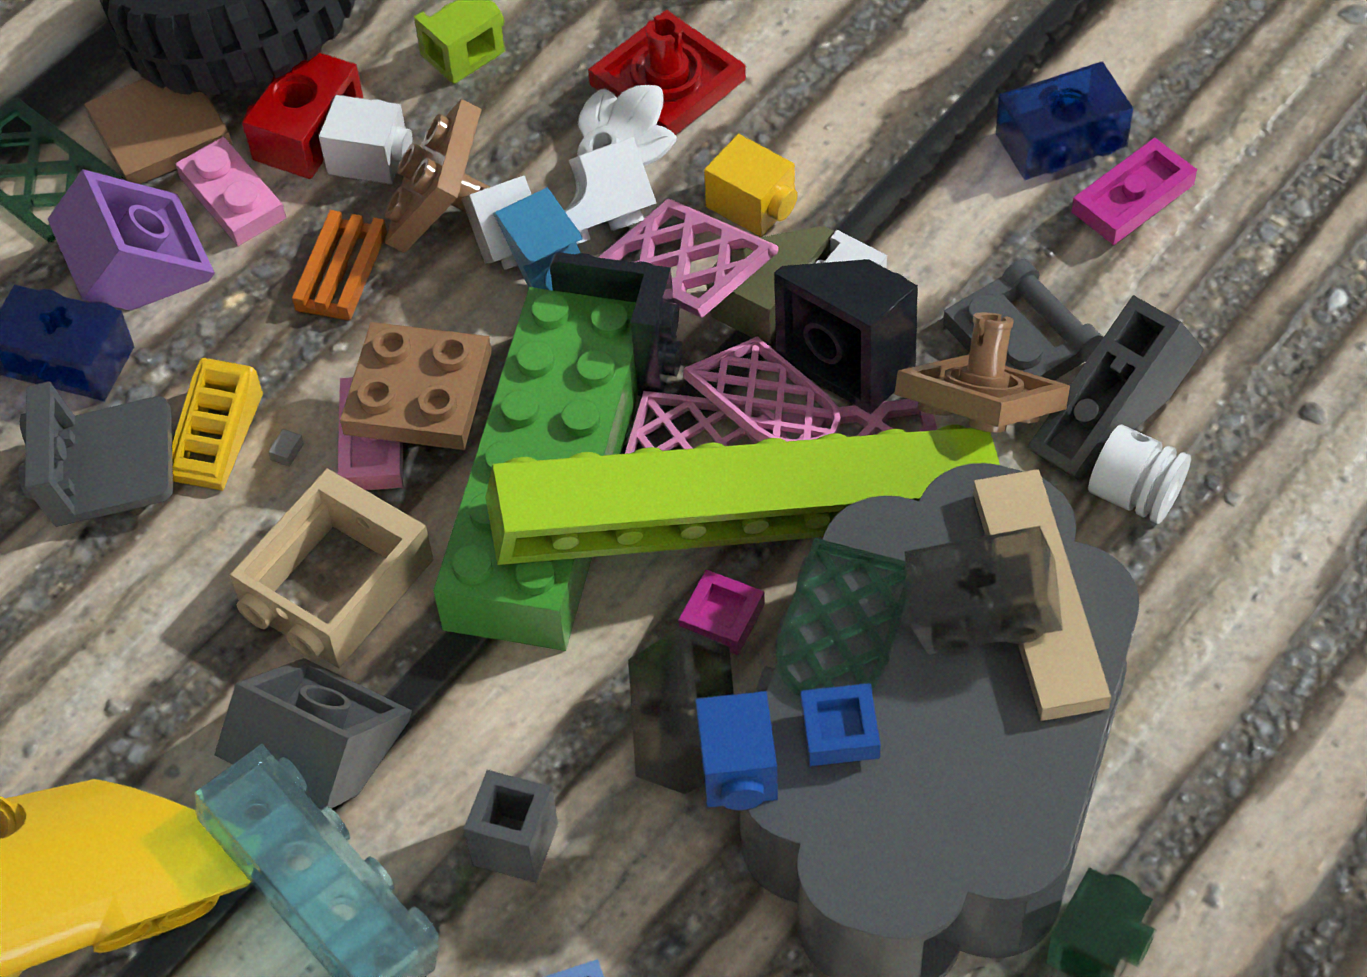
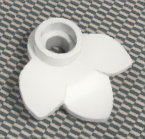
(632, 114)

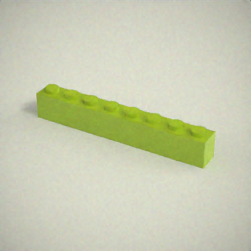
(710, 492)

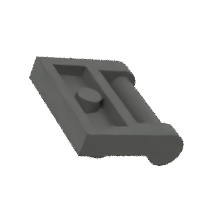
(1027, 346)

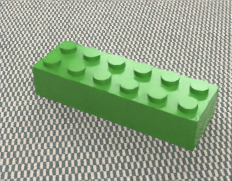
(559, 395)

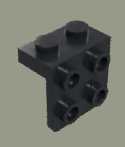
(654, 316)

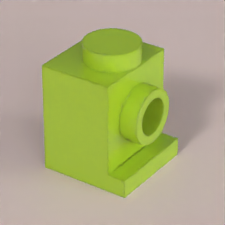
(461, 37)

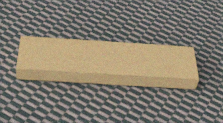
(1063, 663)

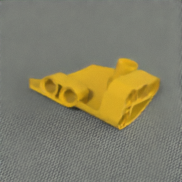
(101, 871)

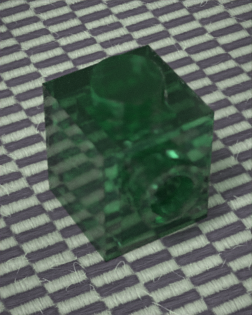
(1102, 928)

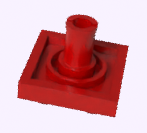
(679, 61)

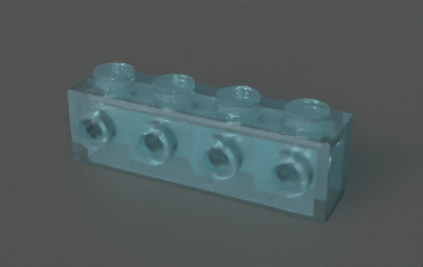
(312, 873)

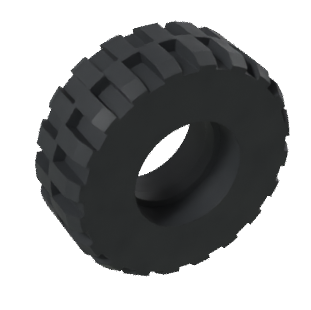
(221, 42)

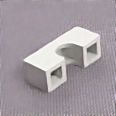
(608, 188)

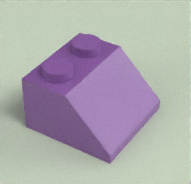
(127, 242)

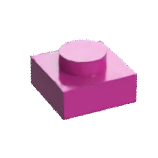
(723, 610)

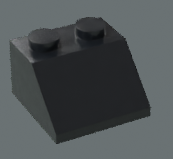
(847, 326)

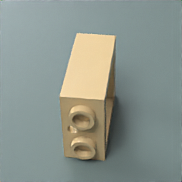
(360, 515)

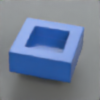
(840, 724)

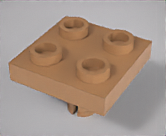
(433, 176)
(981, 384)
(416, 385)

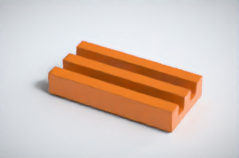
(321, 254)

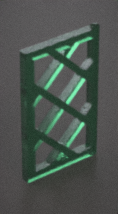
(41, 133)

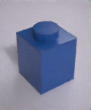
(737, 750)

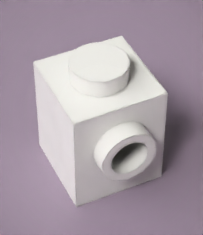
(364, 139)

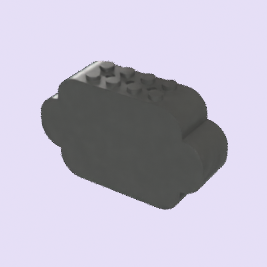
(974, 798)

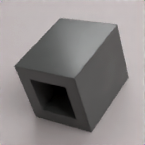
(511, 826)

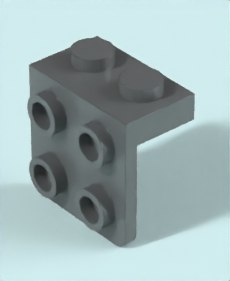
(94, 459)

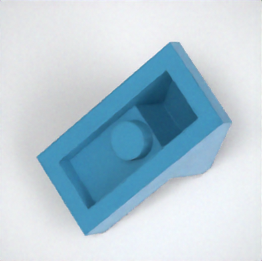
(535, 232)

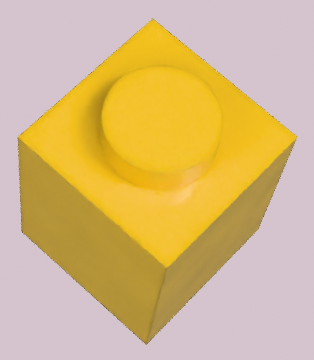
(750, 185)

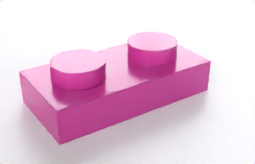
(1134, 191)

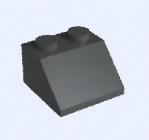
(316, 721)

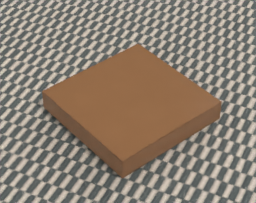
(153, 128)

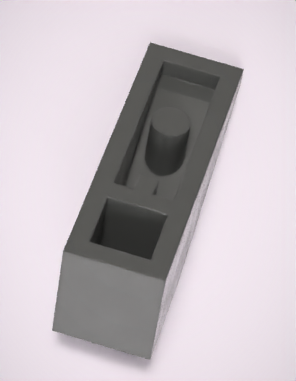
(1119, 384)

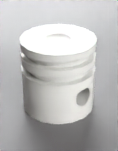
(1139, 473)

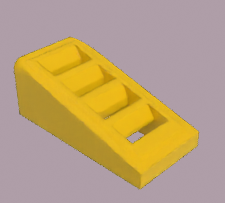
(223, 388)

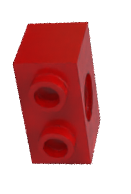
(292, 111)

